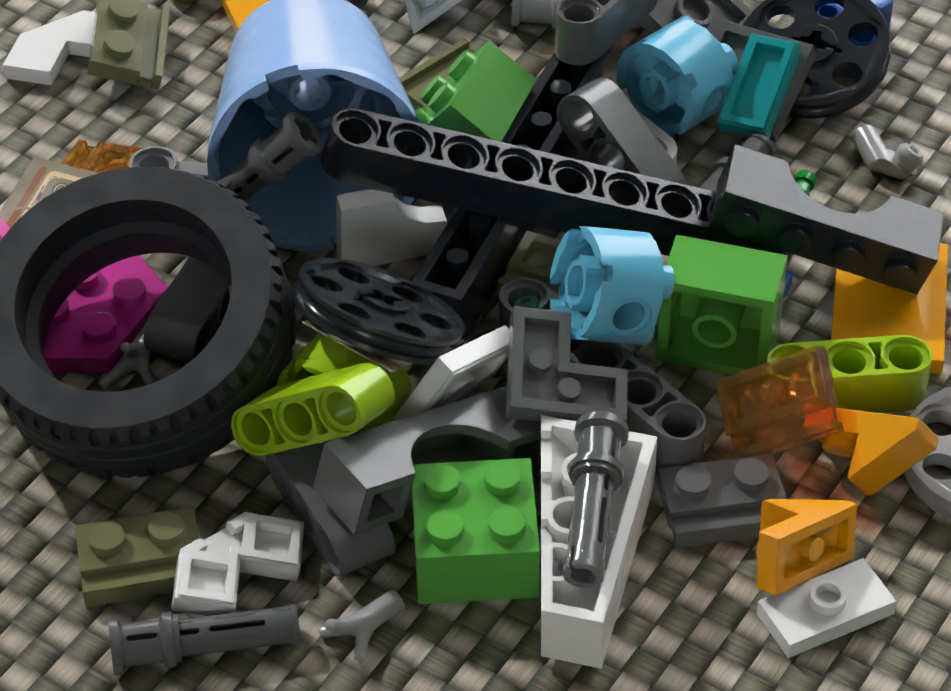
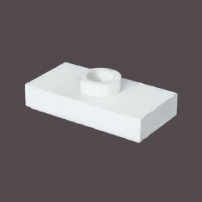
(826, 607)

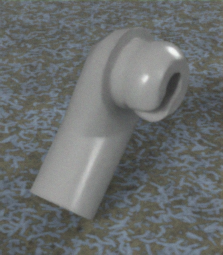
(880, 159)

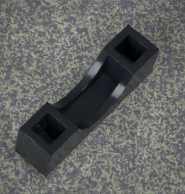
(765, 205)

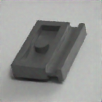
(718, 498)

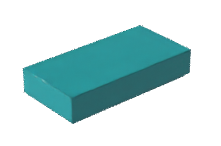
(759, 85)

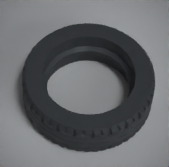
(115, 219)

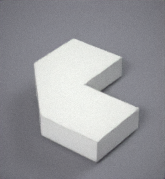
(43, 50)
(248, 544)

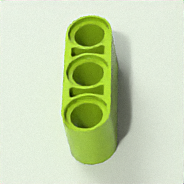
(873, 372)
(313, 409)

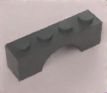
(372, 471)

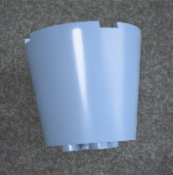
(311, 62)

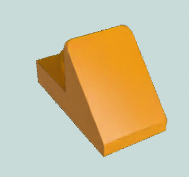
(879, 446)
(802, 540)

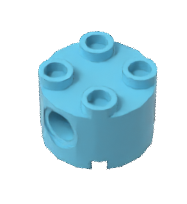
(677, 75)
(610, 284)

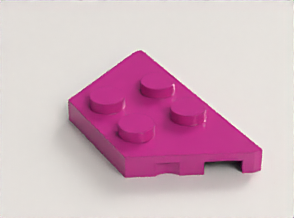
(101, 317)

